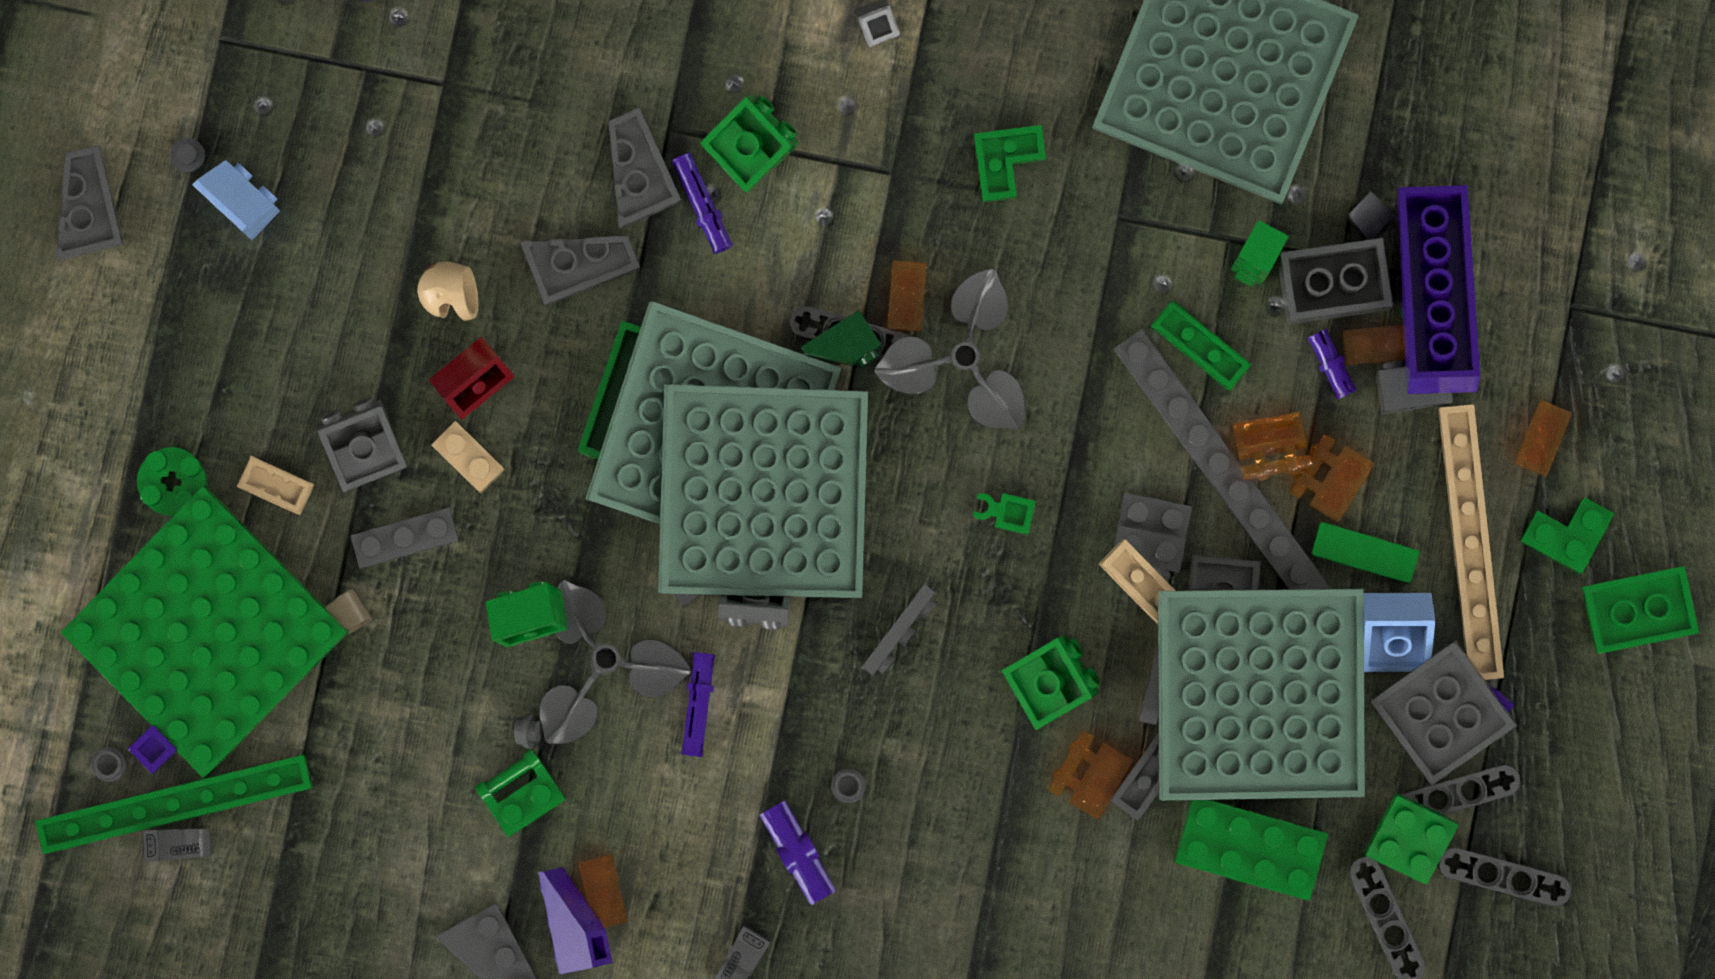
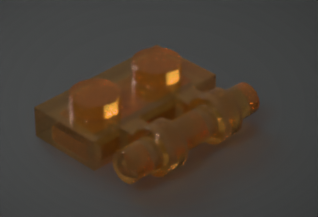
(1271, 436)
(1341, 483)
(1098, 782)

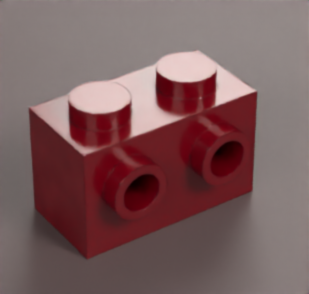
(471, 378)

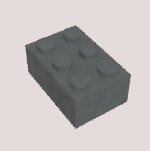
(1334, 281)

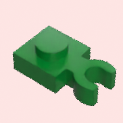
(1011, 513)

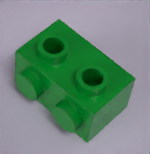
(526, 614)

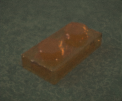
(907, 296)
(1373, 345)
(1542, 438)
(603, 890)

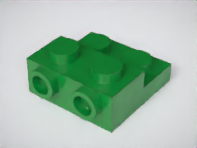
(750, 141)
(1052, 681)

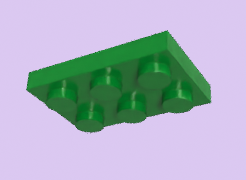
(1640, 610)

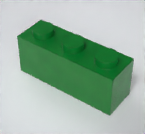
(1258, 254)

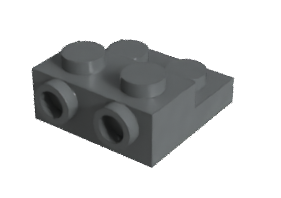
(360, 444)
(1155, 531)
(768, 611)

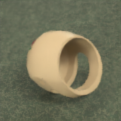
(449, 285)

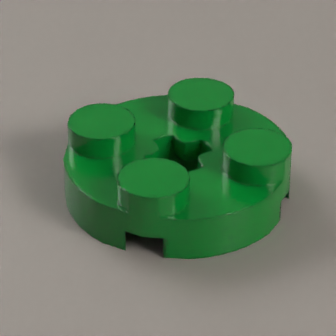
(160, 465)

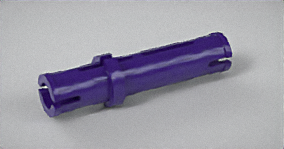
(708, 217)
(698, 704)

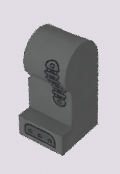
(176, 844)
(743, 955)

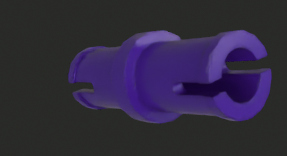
(1331, 363)

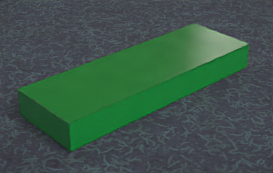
(1200, 345)
(1365, 552)

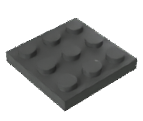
(1443, 712)

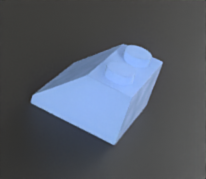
(237, 198)
(1397, 631)

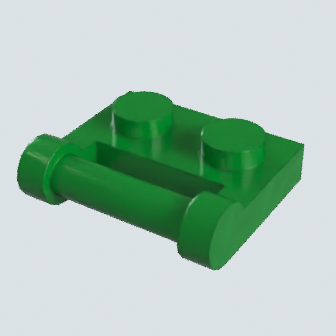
(527, 802)

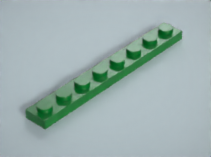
(173, 804)

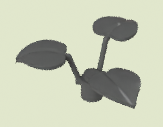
(909, 366)
(653, 668)

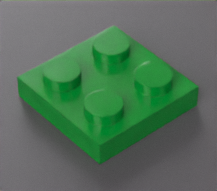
(1411, 838)

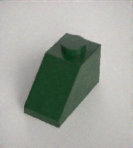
(845, 343)

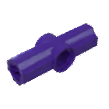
(797, 852)

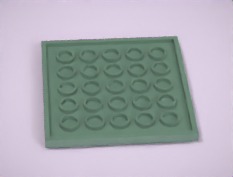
(1227, 85)
(682, 351)
(762, 491)
(1261, 694)

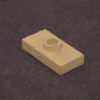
(275, 485)

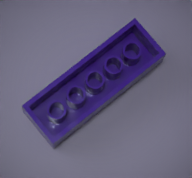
(1437, 289)

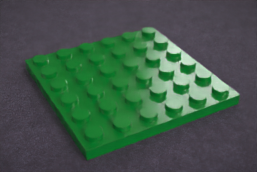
(204, 631)

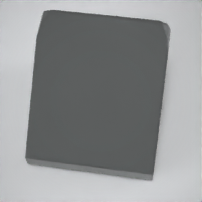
(877, 22)
(1370, 216)

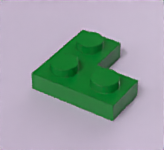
(999, 152)
(1572, 543)

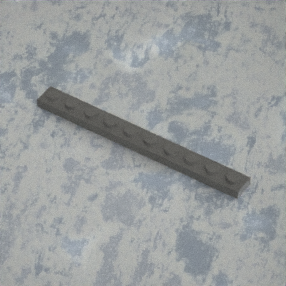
(1218, 464)

